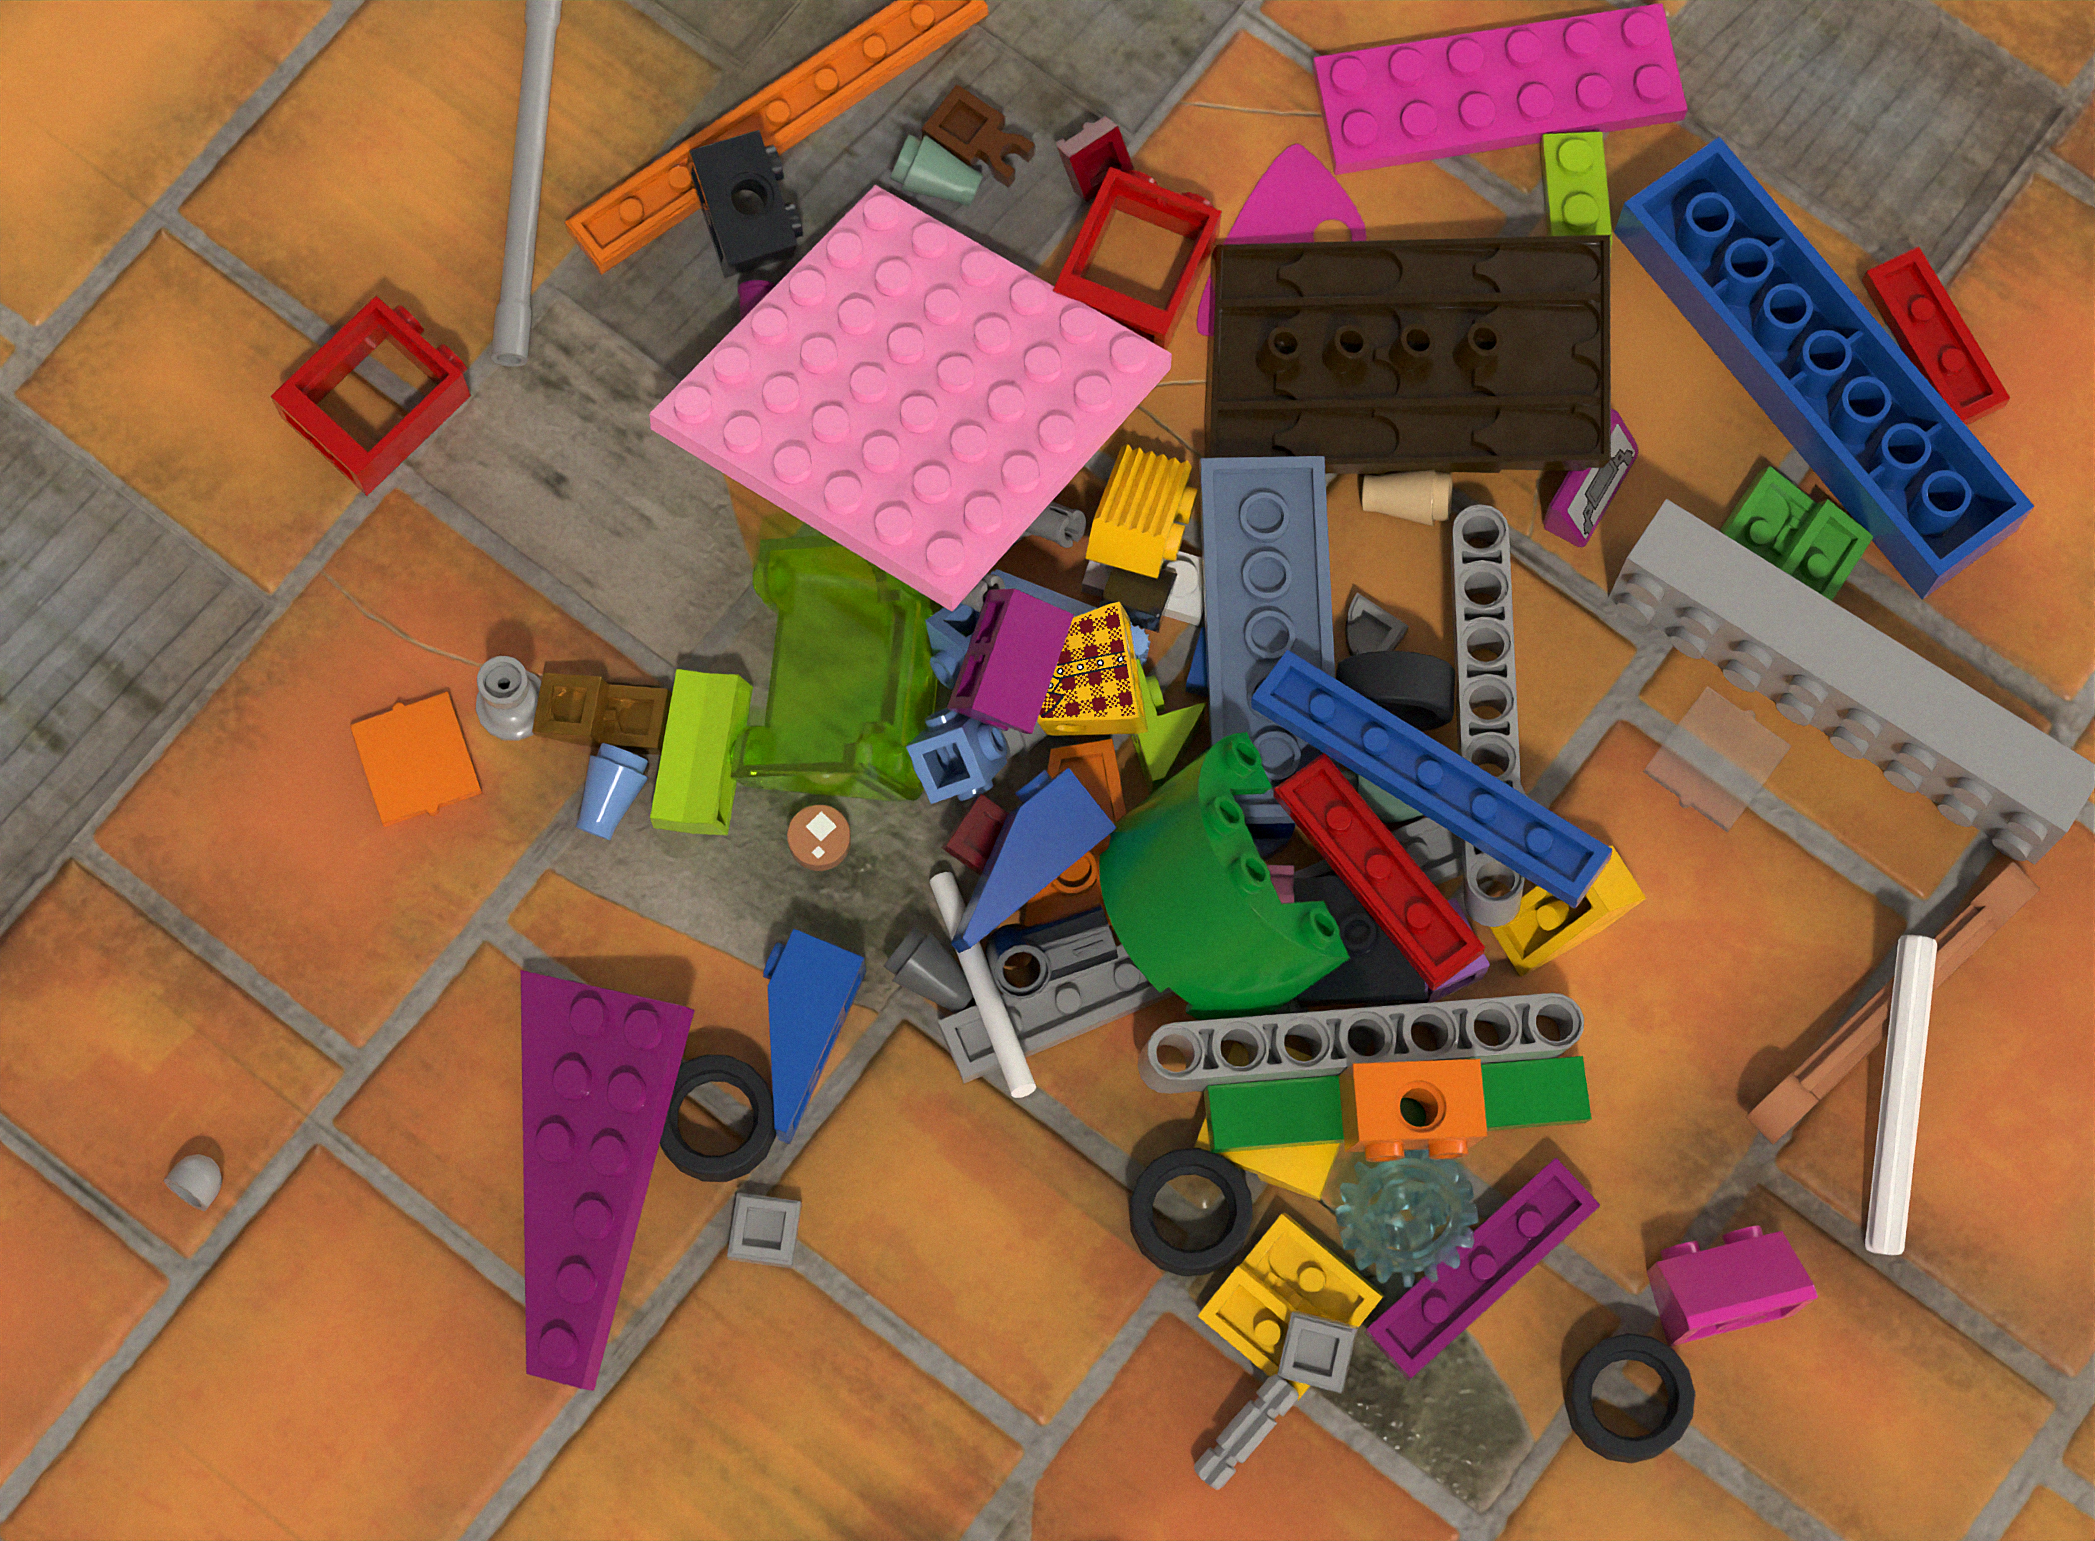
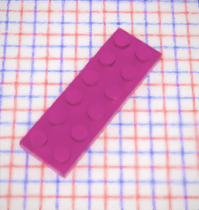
(1498, 88)

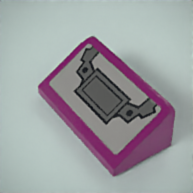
(1589, 492)

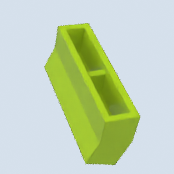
(695, 769)

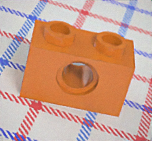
(1446, 1090)

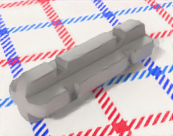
(1246, 1431)

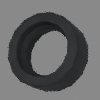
(1405, 684)
(760, 1139)
(1207, 1165)
(1670, 1369)

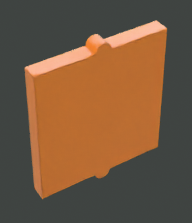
(415, 759)

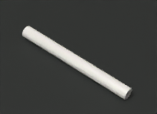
(985, 991)

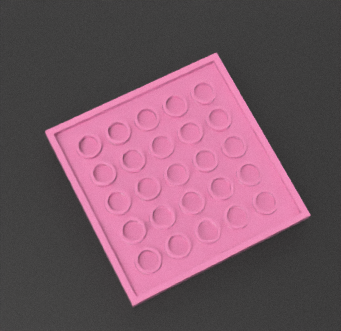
(911, 395)

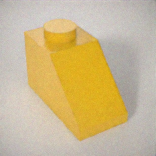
(1551, 927)

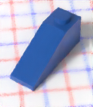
(1034, 847)
(808, 1004)

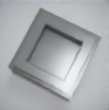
(764, 1230)
(1317, 1351)

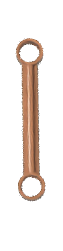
(1870, 1022)

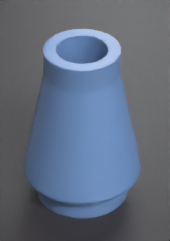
(610, 789)

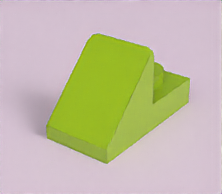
(1167, 735)

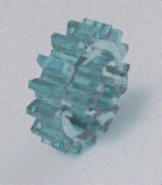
(1427, 1202)

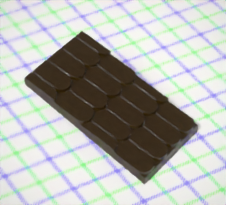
(1413, 353)

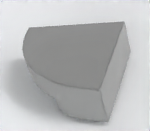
(1371, 628)

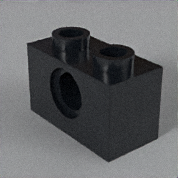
(742, 239)

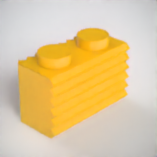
(1141, 511)

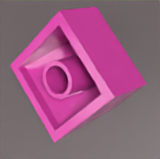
(1728, 1286)

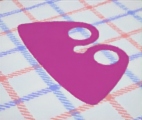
(1287, 208)

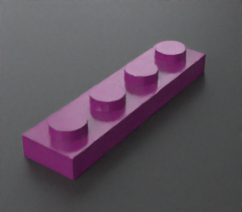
(1501, 1255)

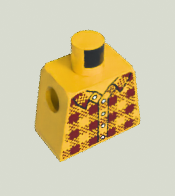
(1096, 679)

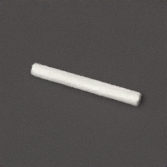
(1901, 1095)

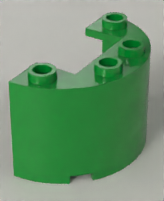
(1201, 901)

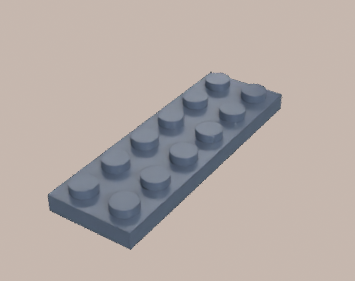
(1262, 597)

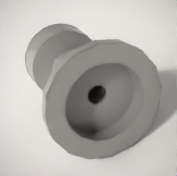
(507, 698)

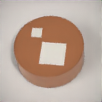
(819, 837)

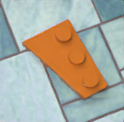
(1079, 884)

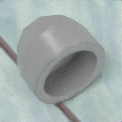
(195, 1180)

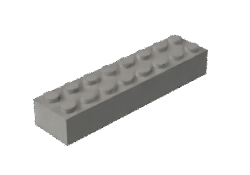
(1853, 684)

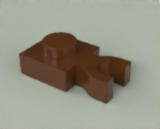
(974, 132)

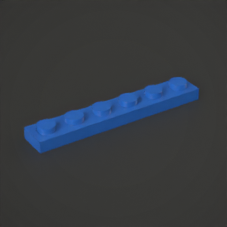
(1431, 779)

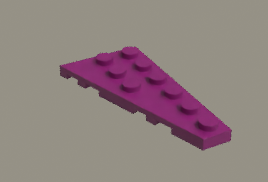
(593, 1119)

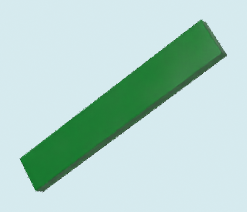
(1311, 1114)

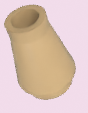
(1410, 495)

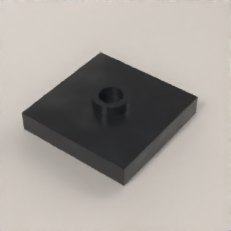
(1375, 964)

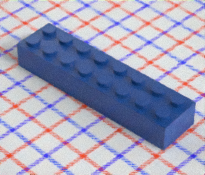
(1821, 368)

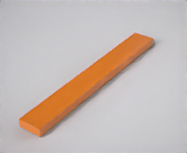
(782, 112)

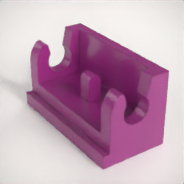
(1010, 660)

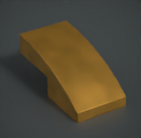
(593, 712)

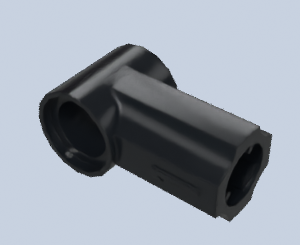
(1057, 947)

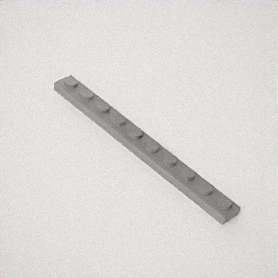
(1118, 988)

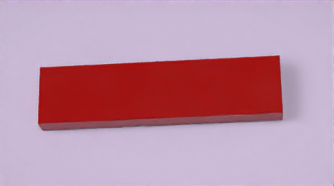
(1379, 871)

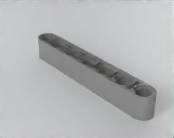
(1485, 685)
(1328, 1038)

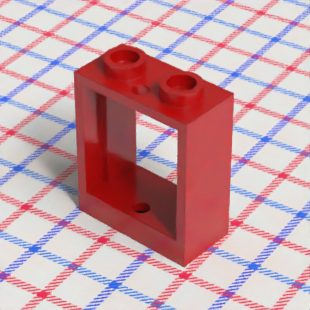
(1142, 198)
(373, 324)

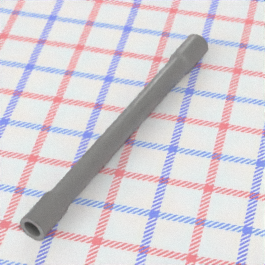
(513, 312)

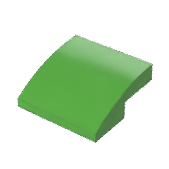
(1797, 534)

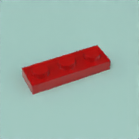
(1935, 335)

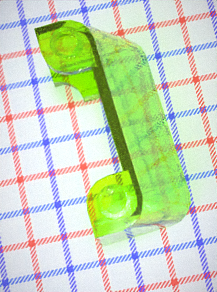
(843, 679)

